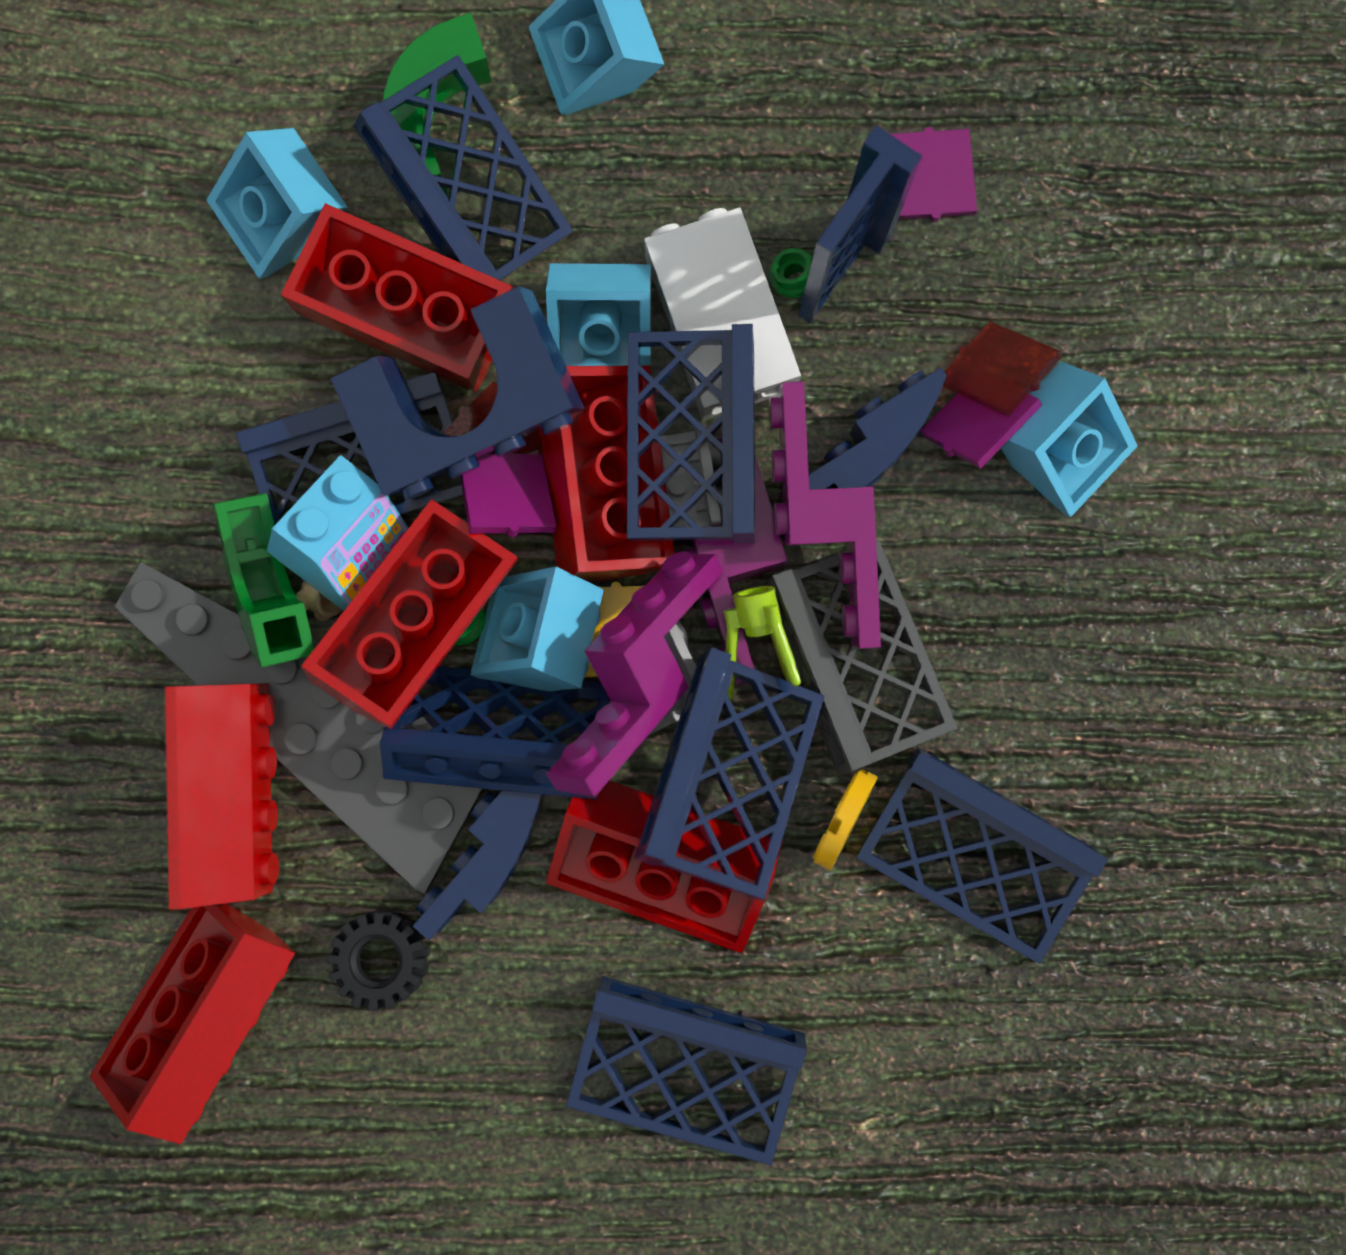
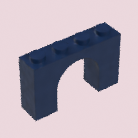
(530, 396)

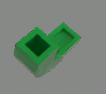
(425, 54)
(263, 596)

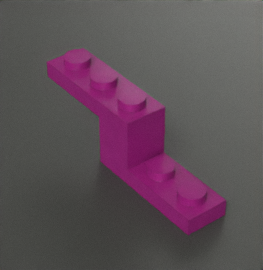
(826, 516)
(740, 563)
(635, 673)

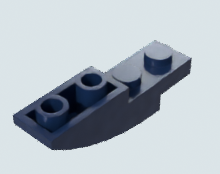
(879, 435)
(505, 829)

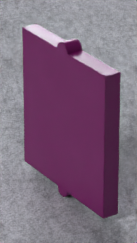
(944, 177)
(974, 430)
(508, 495)

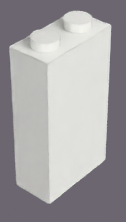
(714, 280)

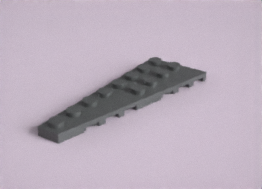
(312, 733)

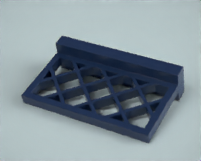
(423, 190)
(866, 218)
(330, 424)
(737, 434)
(489, 759)
(686, 761)
(1002, 815)
(700, 1026)

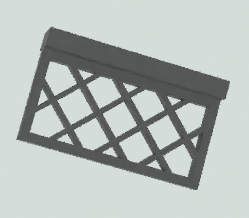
(819, 673)

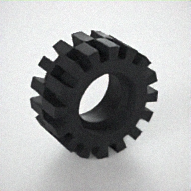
(347, 967)

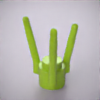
(759, 615)

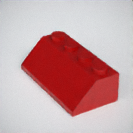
(393, 296)
(589, 481)
(408, 615)
(220, 793)
(599, 864)
(190, 1021)

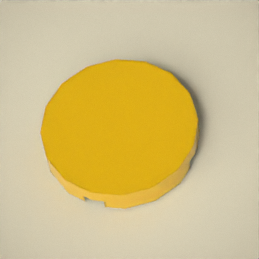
(844, 819)

